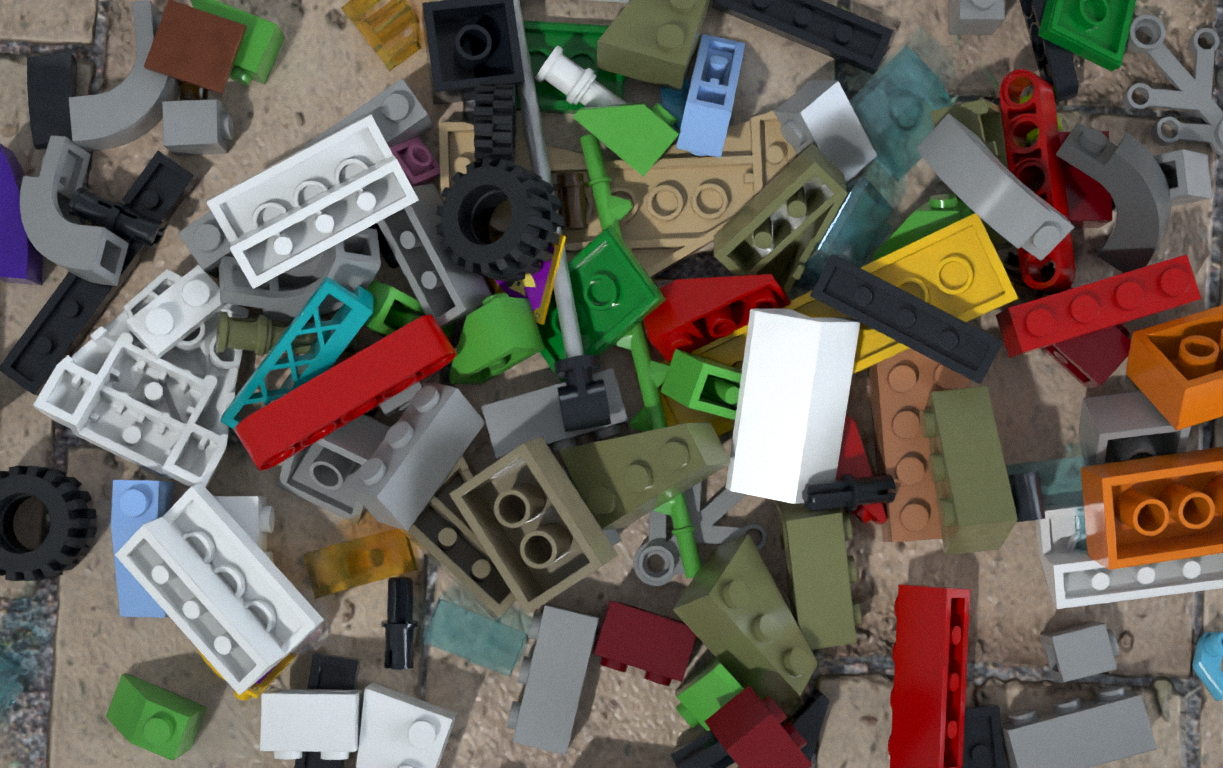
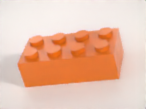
(1181, 367)
(1154, 508)

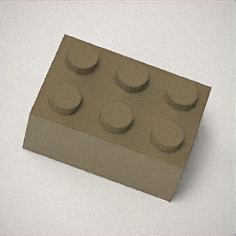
(533, 524)

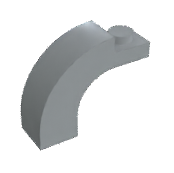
(132, 106)
(992, 189)
(44, 208)
(283, 297)

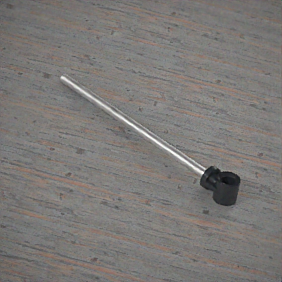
(582, 399)

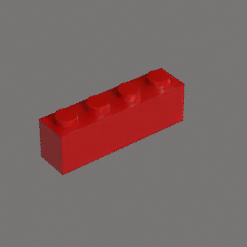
(1098, 306)
(929, 677)

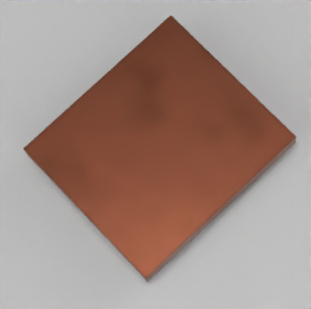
(195, 47)

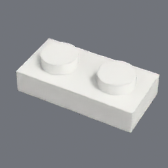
(176, 312)

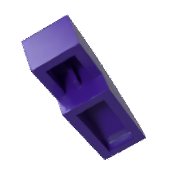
(18, 257)

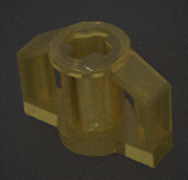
(384, 26)

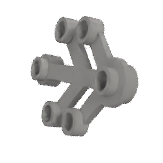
(1193, 92)
(703, 533)

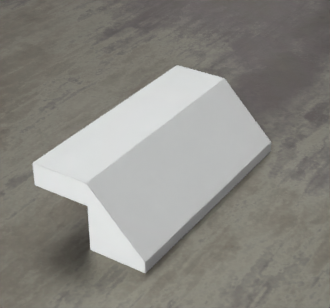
(311, 200)
(791, 403)
(1081, 581)
(219, 588)

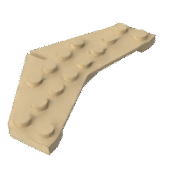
(674, 204)

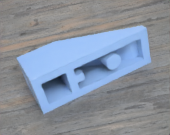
(711, 96)
(132, 506)

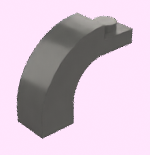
(1136, 187)

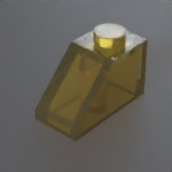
(359, 562)

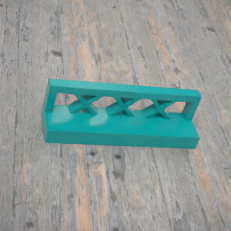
(331, 341)

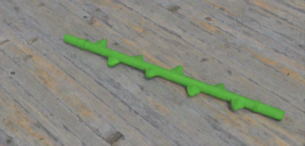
(649, 372)

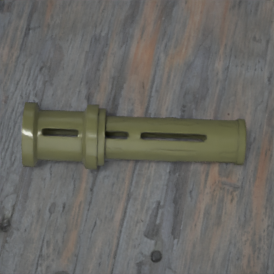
(261, 336)

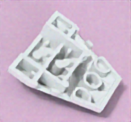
(148, 408)

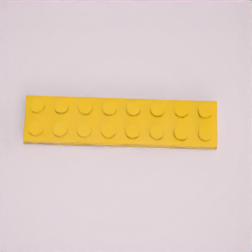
(948, 269)

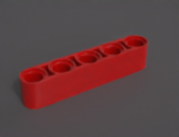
(1041, 157)
(345, 392)

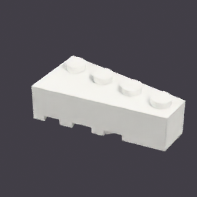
(401, 730)

